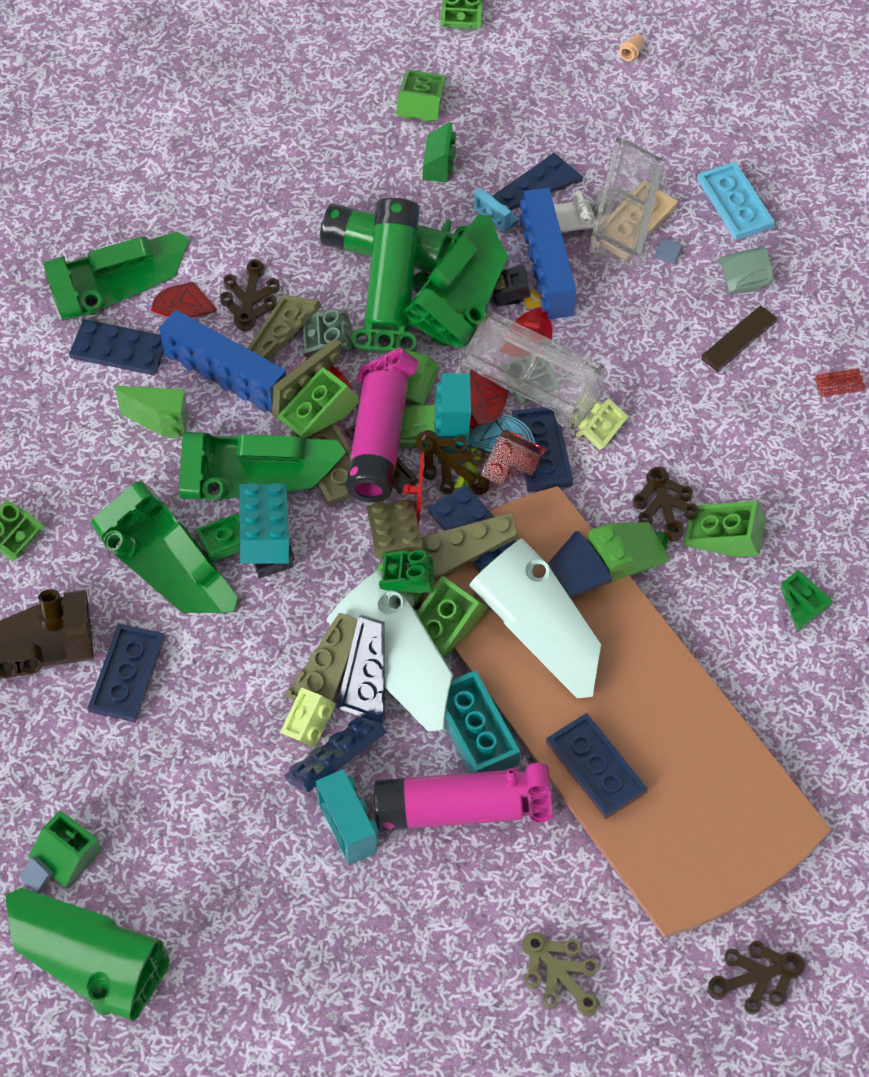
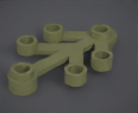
(558, 970)

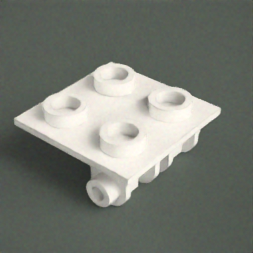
(576, 214)

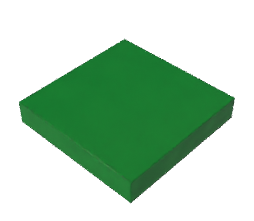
(220, 537)

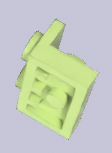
(602, 423)
(308, 717)

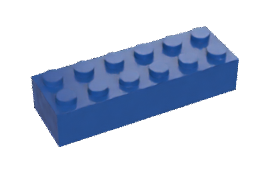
(548, 254)
(220, 359)

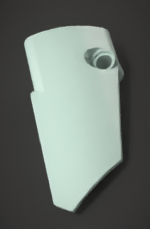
(541, 616)
(413, 664)

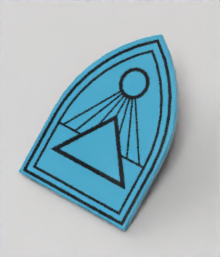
(486, 435)

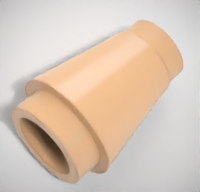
(630, 49)

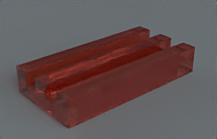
(837, 379)

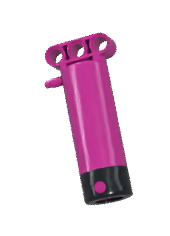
(379, 425)
(463, 798)

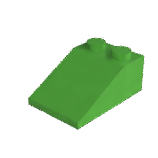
(420, 95)
(319, 404)
(155, 408)
(727, 528)
(627, 548)
(449, 614)

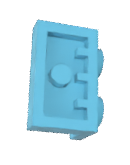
(486, 204)

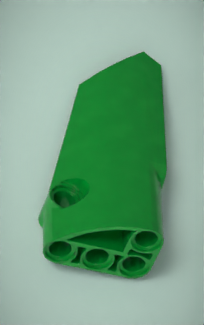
(113, 273)
(460, 285)
(252, 459)
(162, 552)
(87, 952)

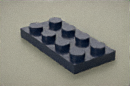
(117, 347)
(548, 434)
(461, 509)
(126, 672)
(334, 754)
(596, 765)

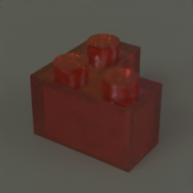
(512, 452)

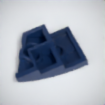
(579, 566)

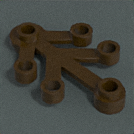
(250, 297)
(451, 460)
(659, 479)
(759, 974)

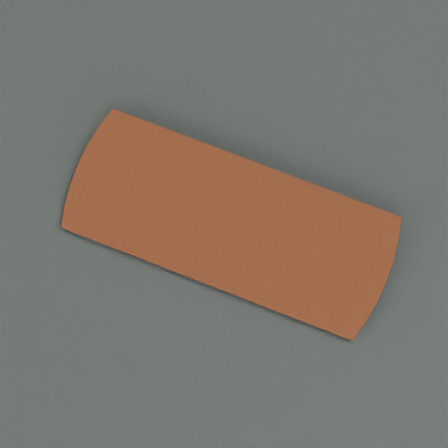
(717, 803)

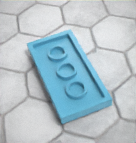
(735, 201)

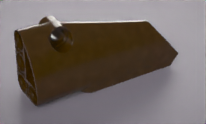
(46, 634)

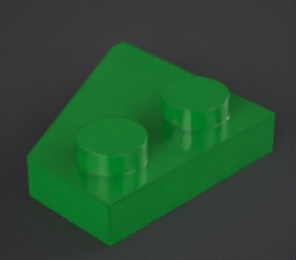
(803, 599)

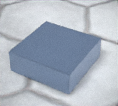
(668, 251)
(36, 874)

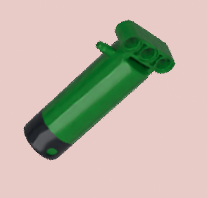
(353, 232)
(390, 276)

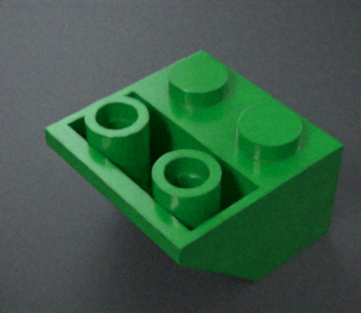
(439, 154)
(65, 848)

